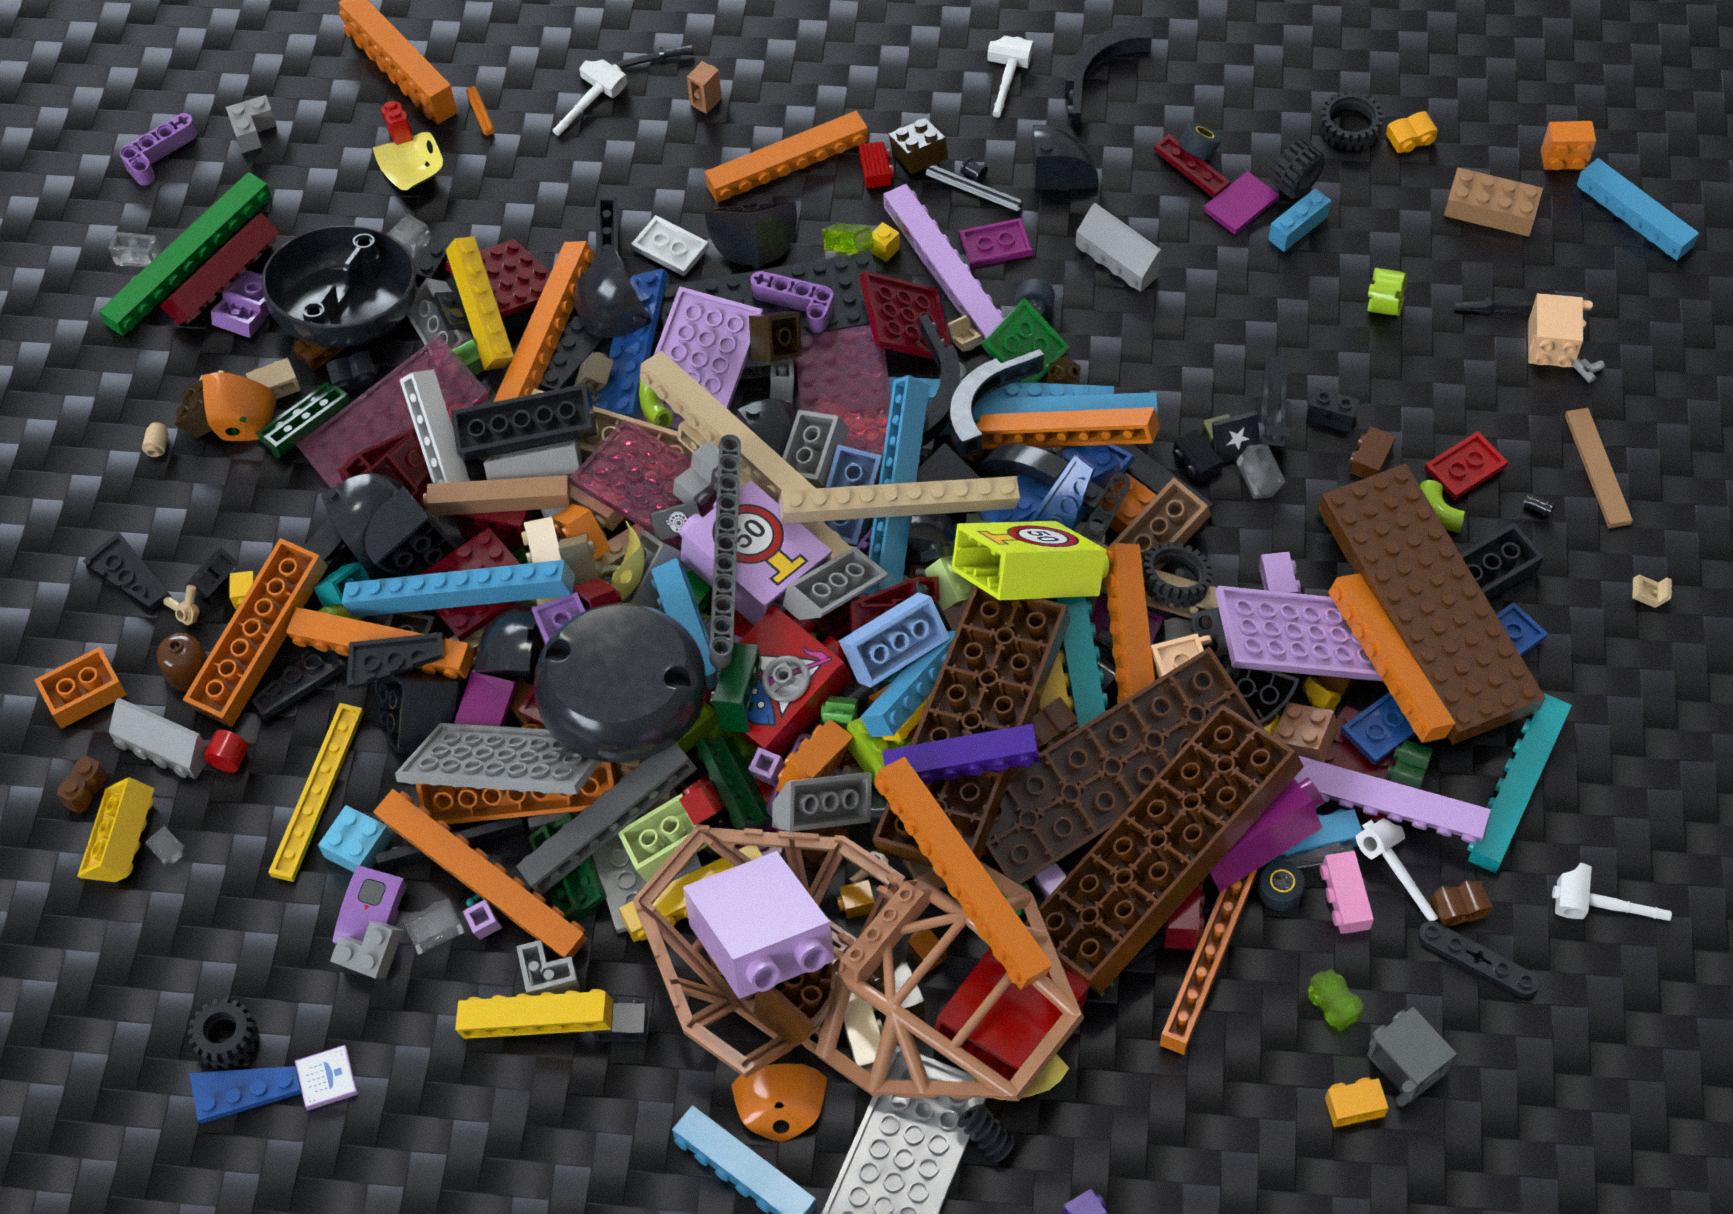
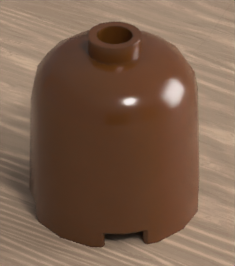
(180, 660)

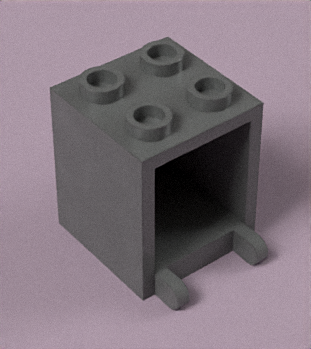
(1410, 1054)

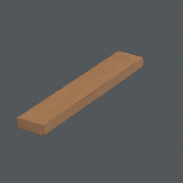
(1598, 468)

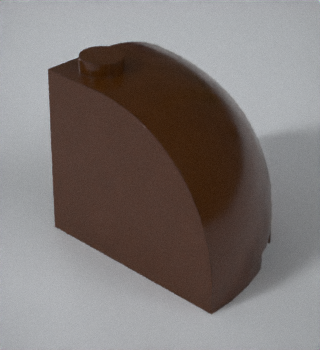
(797, 1005)

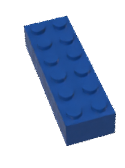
(1033, 491)

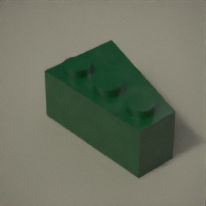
(735, 688)

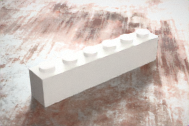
(433, 427)

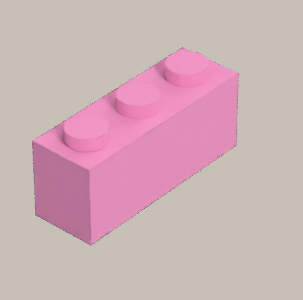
(1346, 892)

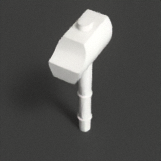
(1013, 53)
(604, 79)
(1378, 840)
(1574, 898)

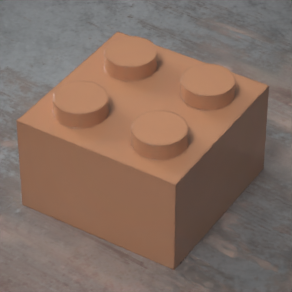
(1307, 730)

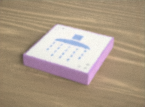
(326, 1077)

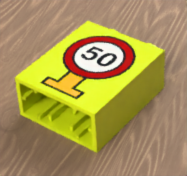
(1029, 560)

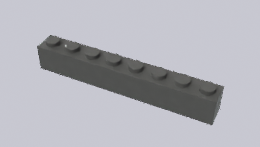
(605, 818)

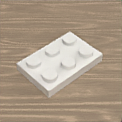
(670, 245)

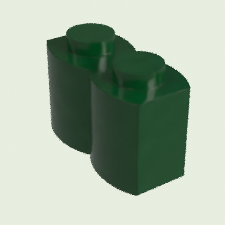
(1410, 764)

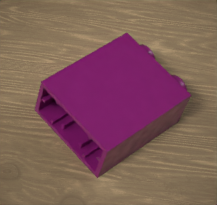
(1277, 829)

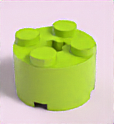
(1387, 291)

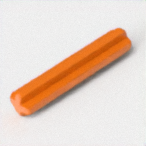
(480, 111)

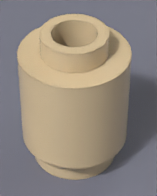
(155, 439)

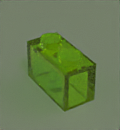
(847, 238)

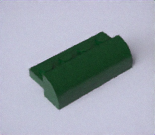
(303, 419)
(734, 782)
(581, 888)

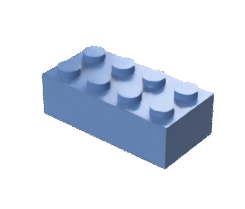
(848, 469)

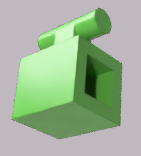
(470, 356)
(840, 710)

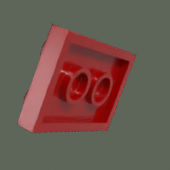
(1466, 465)

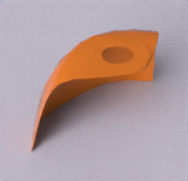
(233, 396)
(794, 1085)

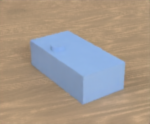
(894, 639)

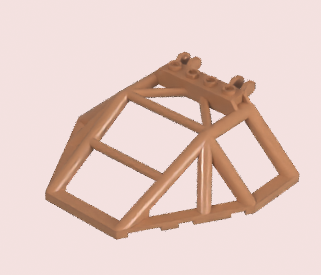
(877, 945)
(718, 990)

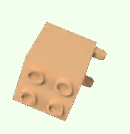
(1556, 329)
(1175, 652)

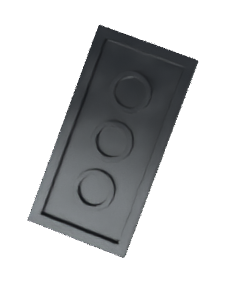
(455, 318)

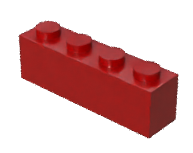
(701, 800)

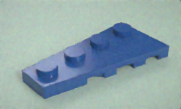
(1067, 494)
(234, 1091)

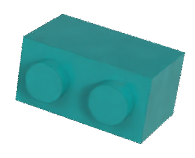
(331, 588)

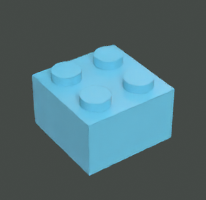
(354, 840)

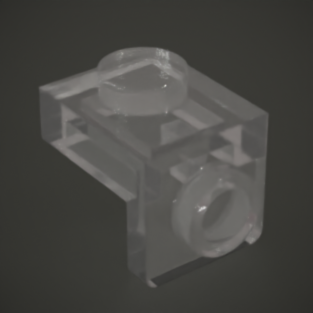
(165, 846)

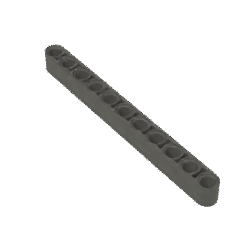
(727, 477)

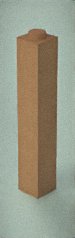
(497, 495)

